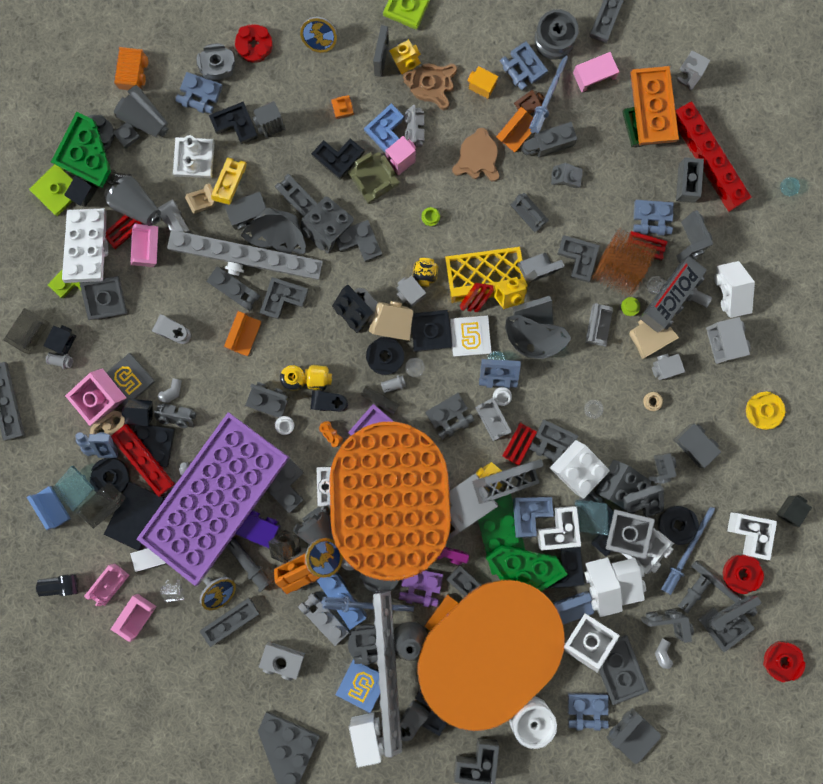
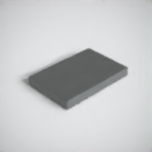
(622, 673)

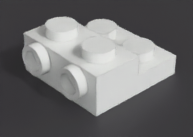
(659, 547)

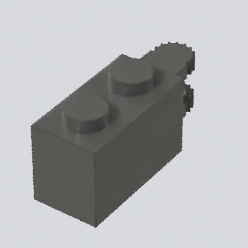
(551, 140)

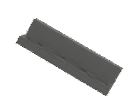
(507, 474)

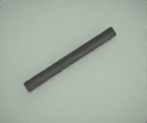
(719, 584)

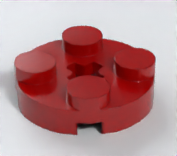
(246, 35)
(746, 584)
(773, 665)

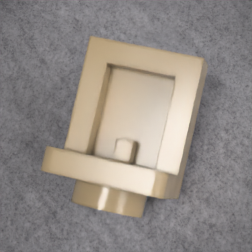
(201, 199)

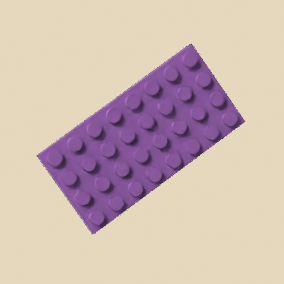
(212, 499)

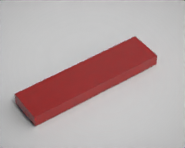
(142, 460)

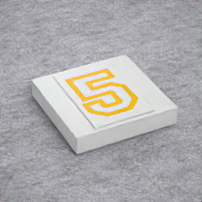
(470, 336)

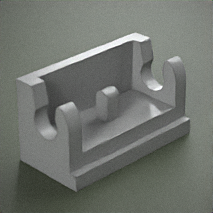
(694, 67)
(599, 325)
(493, 419)

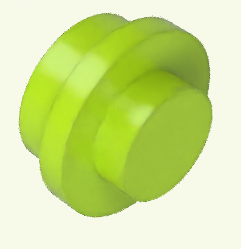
(430, 216)
(630, 306)

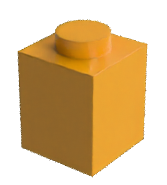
(482, 82)

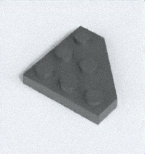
(286, 747)

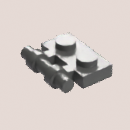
(447, 410)
(554, 436)
(362, 641)

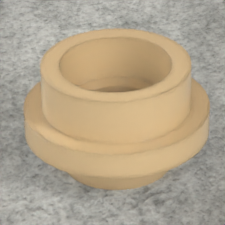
(659, 401)

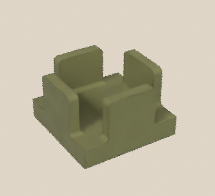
(373, 176)

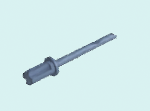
(541, 111)
(676, 574)
(344, 604)

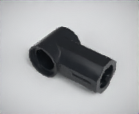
(62, 585)

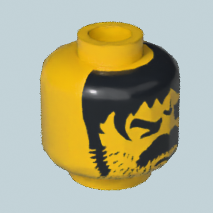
(425, 271)
(317, 377)
(296, 383)

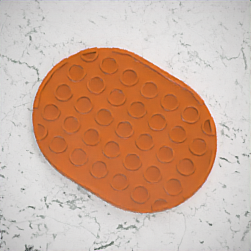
(389, 501)
(491, 655)

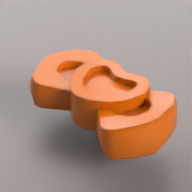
(330, 434)

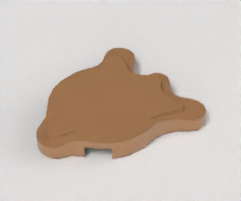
(431, 82)
(477, 156)

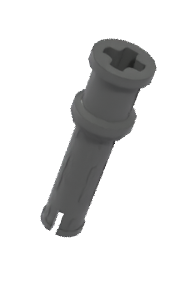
(254, 572)

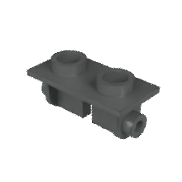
(529, 212)
(166, 414)

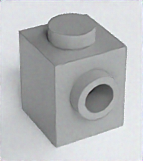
(410, 291)
(667, 366)

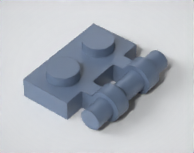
(528, 63)
(201, 88)
(653, 211)
(499, 373)
(97, 444)
(588, 704)

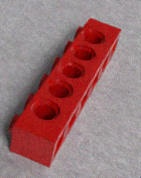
(716, 164)

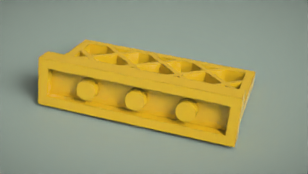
(459, 293)

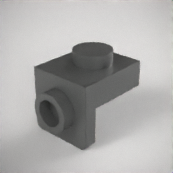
(567, 175)

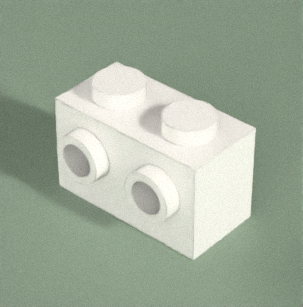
(630, 580)

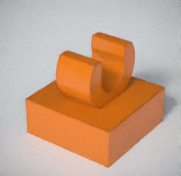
(342, 106)

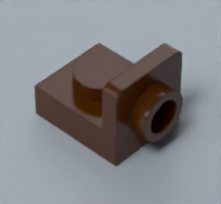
(530, 101)

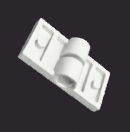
(85, 245)

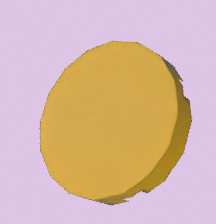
(765, 410)

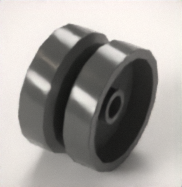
(556, 34)

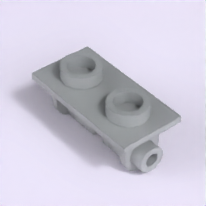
(415, 118)

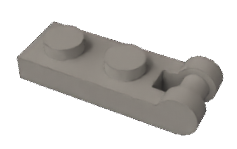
(324, 620)

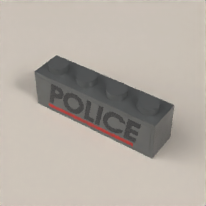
(673, 294)

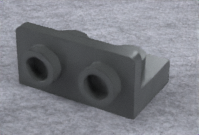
(267, 400)

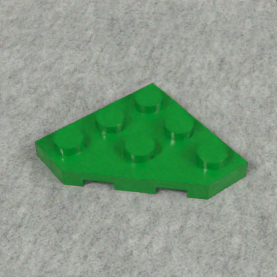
(83, 151)
(526, 566)

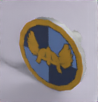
(318, 34)
(323, 558)
(217, 592)

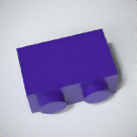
(259, 529)

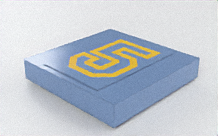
(360, 686)

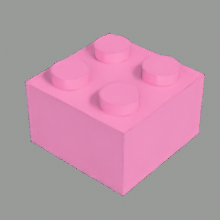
(95, 396)

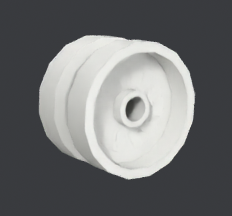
(534, 724)

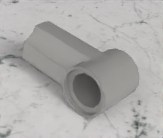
(172, 216)

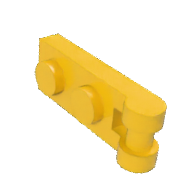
(228, 181)

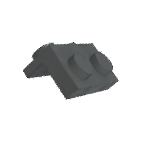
(666, 468)

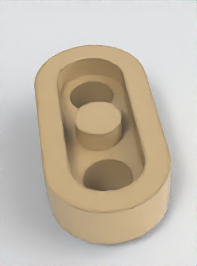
(107, 423)

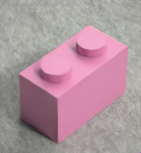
(401, 155)

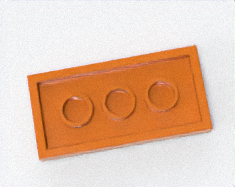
(654, 105)

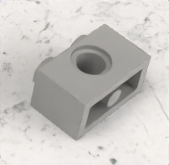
(293, 658)

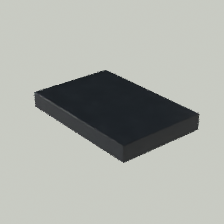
(133, 515)

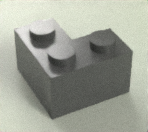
(479, 769)

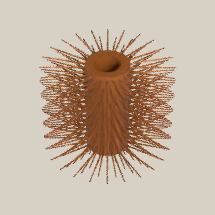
(624, 263)

